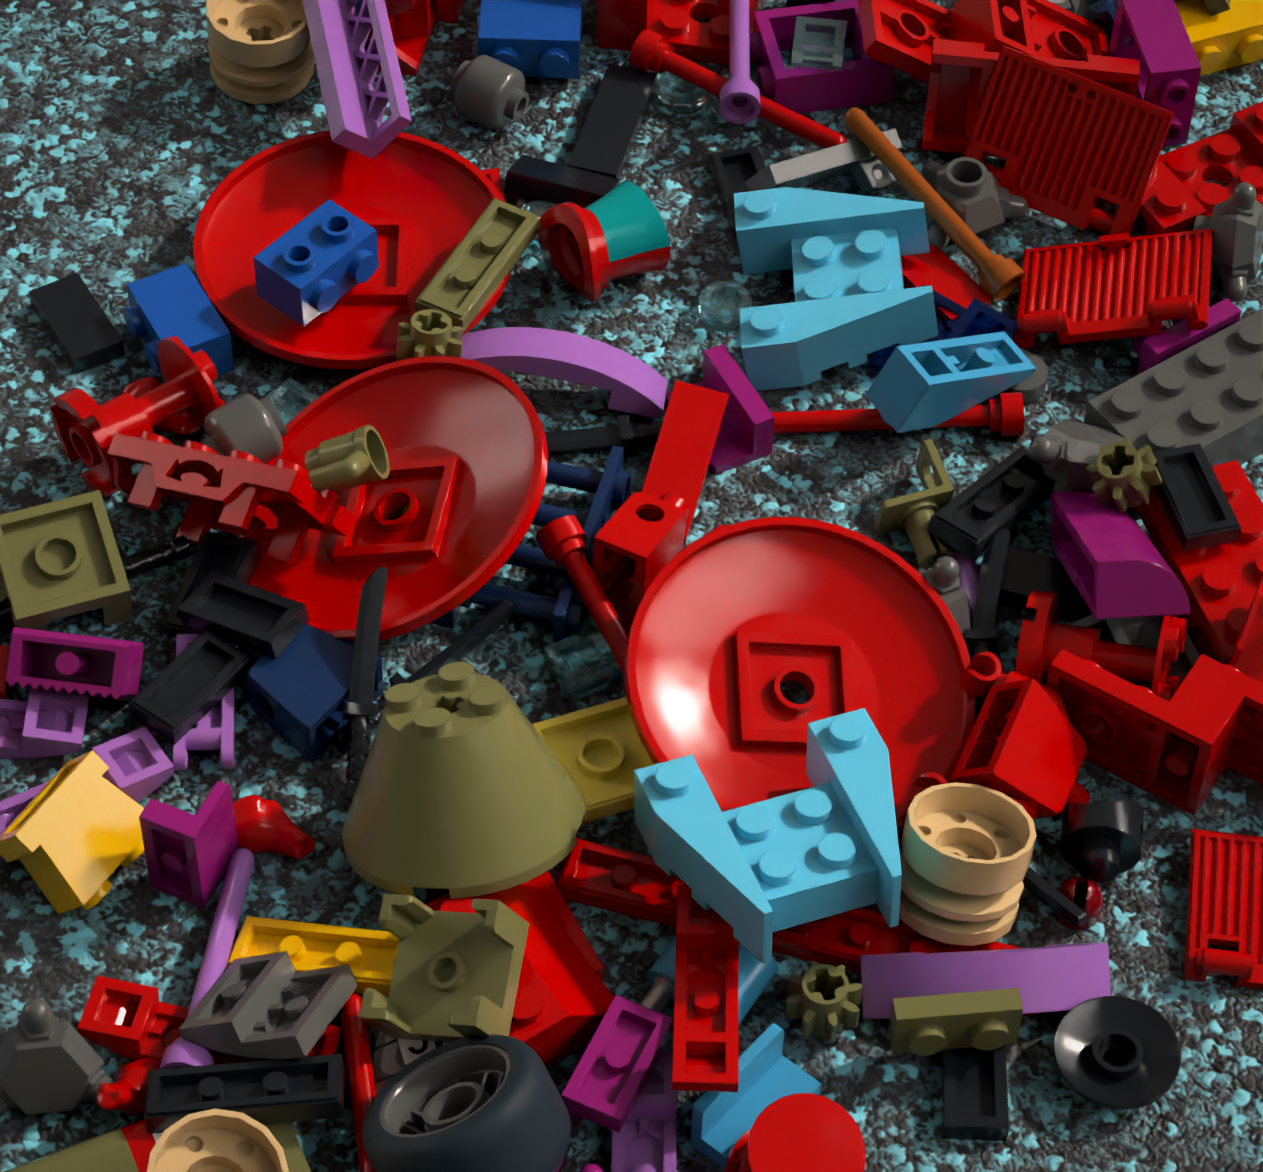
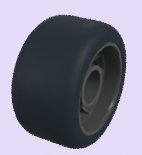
(469, 1110)

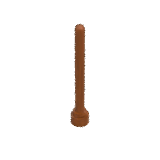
(997, 275)

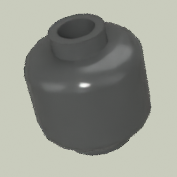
(489, 92)
(247, 427)

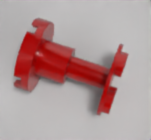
(89, 429)
(1045, 637)

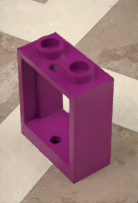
(1166, 58)
(816, 88)

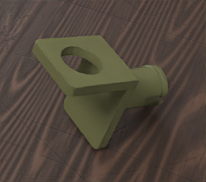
(914, 510)

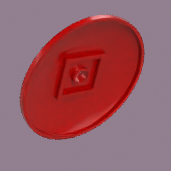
(411, 193)
(461, 457)
(802, 607)

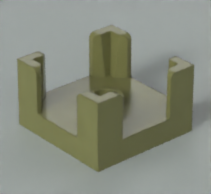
(62, 562)
(450, 971)

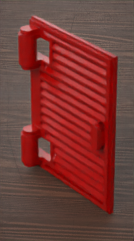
(1065, 144)
(1115, 287)
(1225, 907)

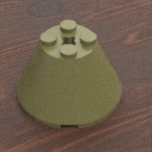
(459, 792)

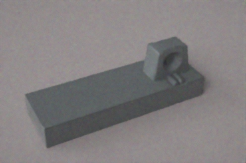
(828, 163)

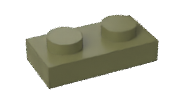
(955, 1021)

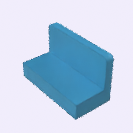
(762, 1079)

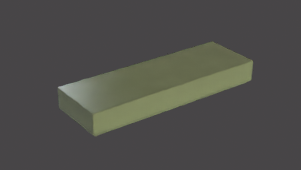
(480, 262)

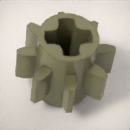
(429, 335)
(1124, 474)
(823, 1001)

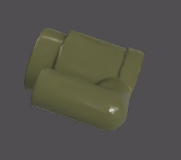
(348, 460)

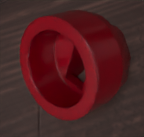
(1093, 899)

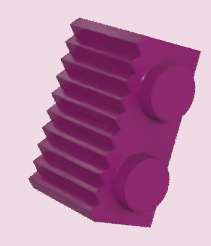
(74, 664)

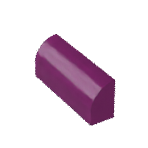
(1112, 559)

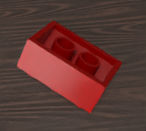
(558, 990)

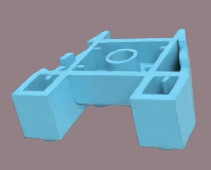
(844, 276)
(787, 854)

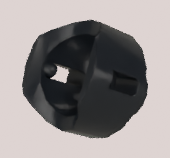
(1102, 838)

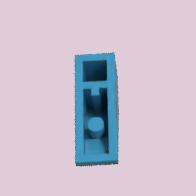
(944, 378)

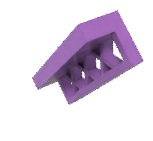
(348, 73)

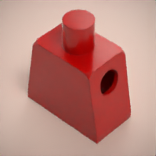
(639, 535)

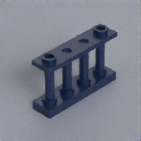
(569, 609)

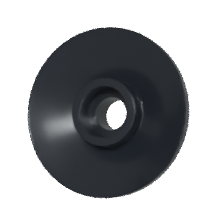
(1119, 1031)

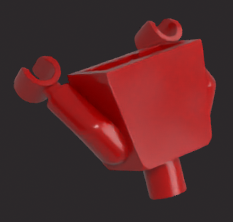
(1018, 742)

